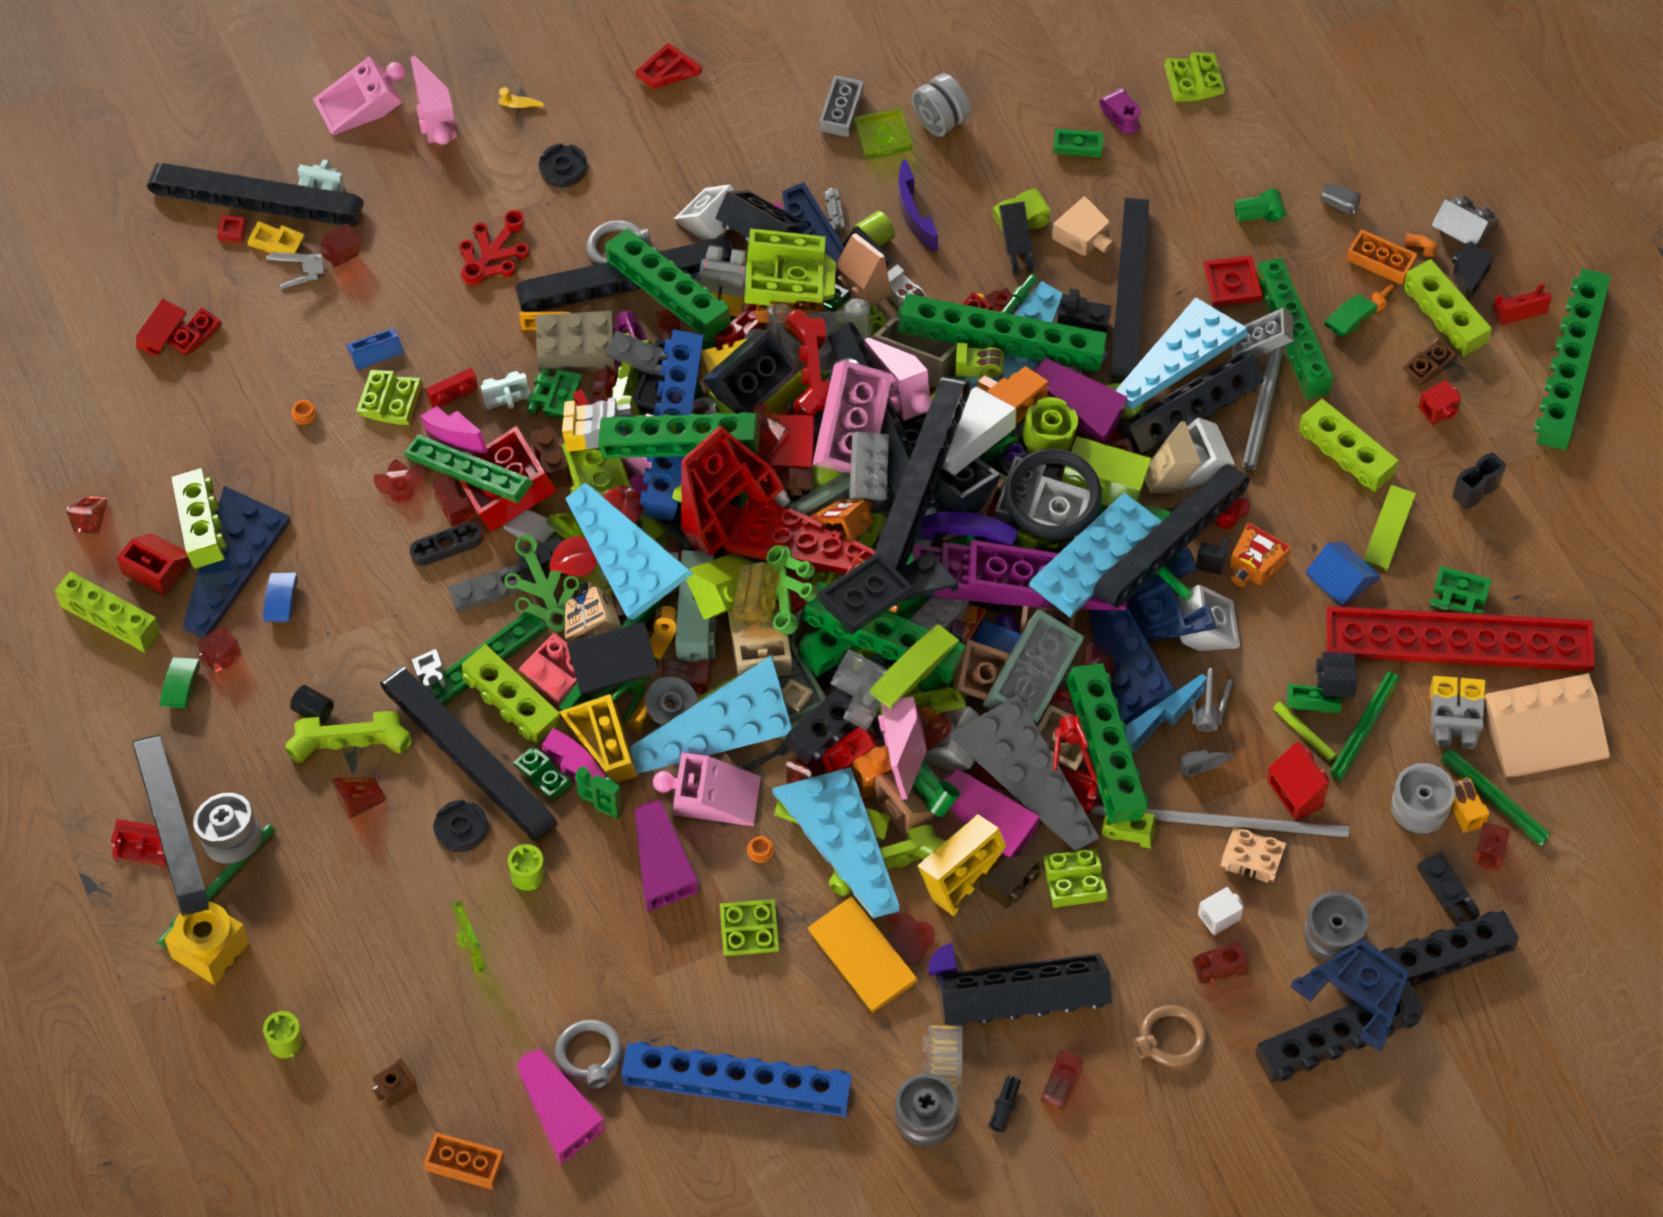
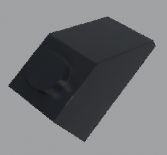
(1471, 268)

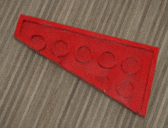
(765, 526)

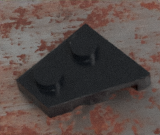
(928, 575)

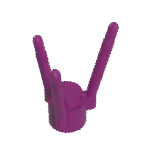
(627, 323)

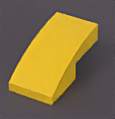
(275, 240)

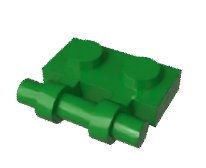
(561, 391)
(1460, 586)
(600, 791)

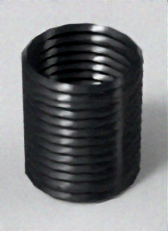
(311, 704)

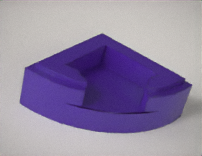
(943, 960)

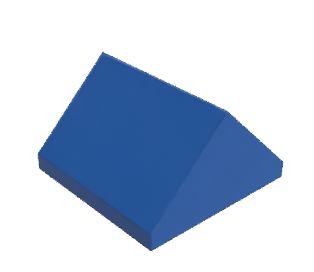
(1341, 573)

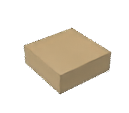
(796, 696)

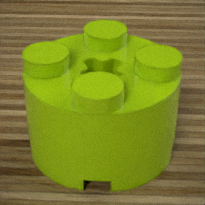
(1049, 425)

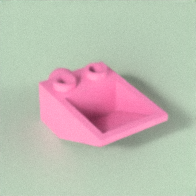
(360, 96)
(433, 106)
(909, 381)
(905, 742)
(719, 793)

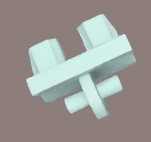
(321, 177)
(505, 391)

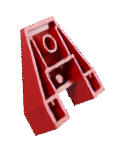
(713, 477)

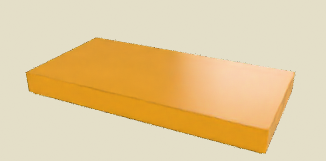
(862, 954)

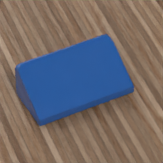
(375, 348)

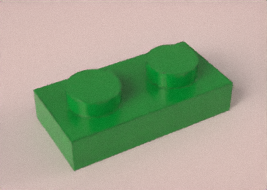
(1078, 142)
(1310, 698)

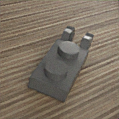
(636, 353)
(483, 589)

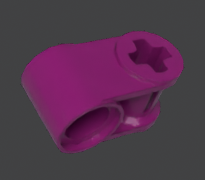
(1121, 111)

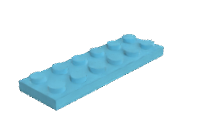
(1073, 573)

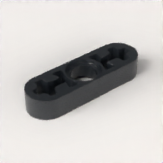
(441, 553)

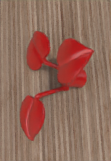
(575, 555)

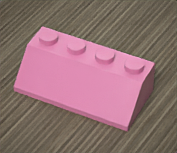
(853, 405)

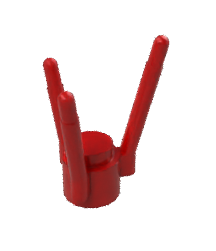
(1072, 733)

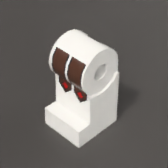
(901, 285)

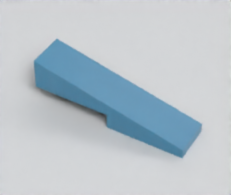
(1169, 709)

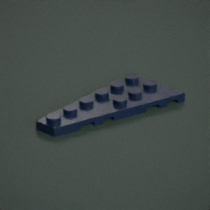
(1138, 675)

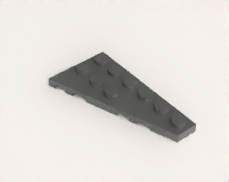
(1018, 757)

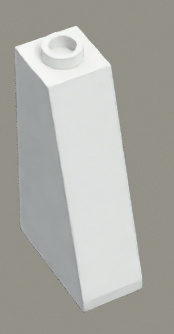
(980, 427)

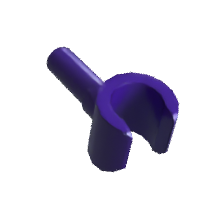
(1015, 450)

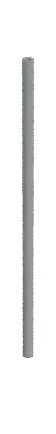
(1240, 822)

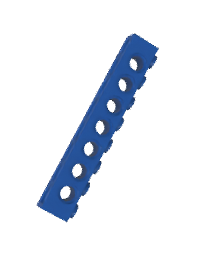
(688, 348)
(748, 1090)

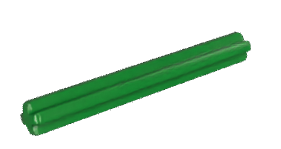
(1364, 726)
(1496, 797)

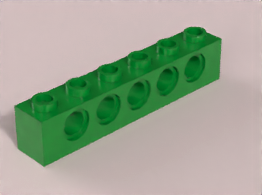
(668, 284)
(1303, 352)
(634, 435)
(898, 632)
(1118, 805)

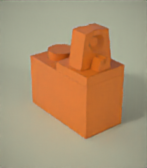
(1018, 391)

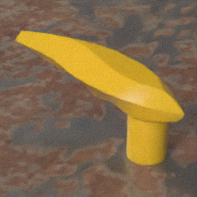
(516, 101)

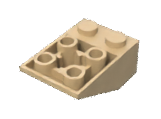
(758, 642)

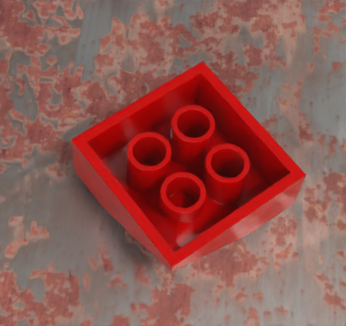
(516, 455)

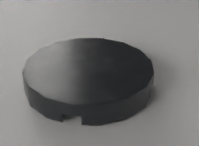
(563, 165)
(460, 826)

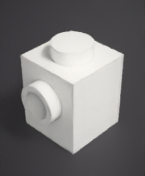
(1221, 910)

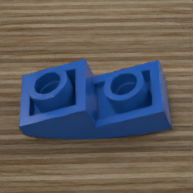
(279, 597)
(996, 637)

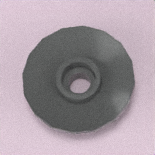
(669, 690)

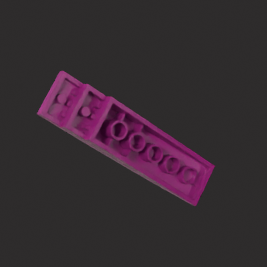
(997, 574)

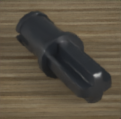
(1004, 1104)

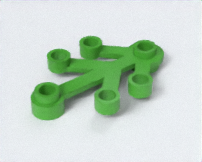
(780, 559)
(543, 589)

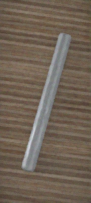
(1262, 409)

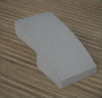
(531, 524)

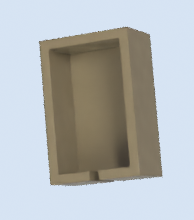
(574, 341)
(935, 355)

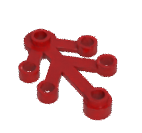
(493, 251)

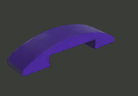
(922, 228)
(967, 524)

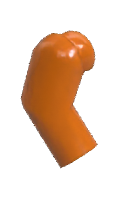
(1422, 242)

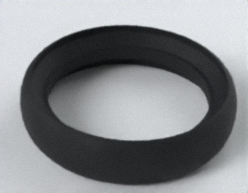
(1048, 531)

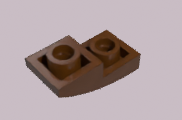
(1431, 362)

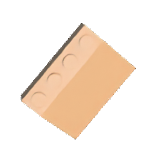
(1546, 726)

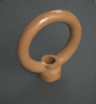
(1146, 1045)

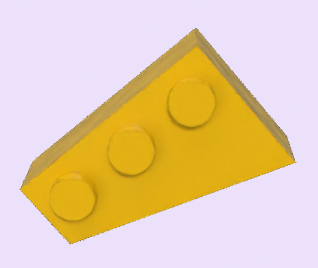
(602, 736)
(960, 861)

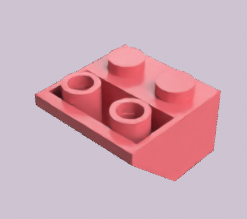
(550, 671)

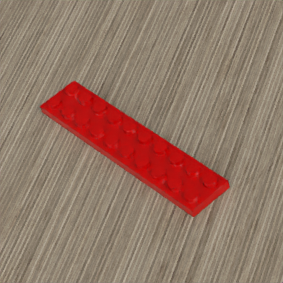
(1461, 638)

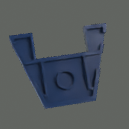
(1159, 608)
(1365, 977)

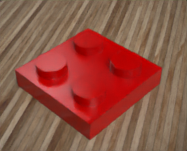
(1232, 281)

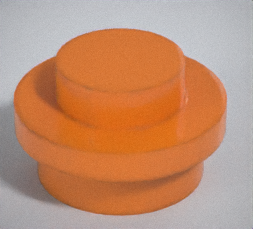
(304, 412)
(760, 849)

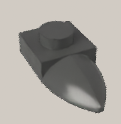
(1199, 762)

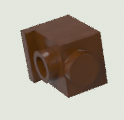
(796, 481)
(402, 1088)

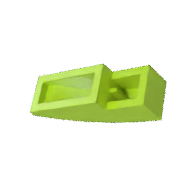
(1389, 527)

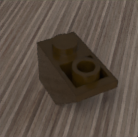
(1009, 877)

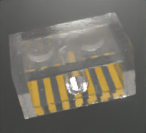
(944, 1053)

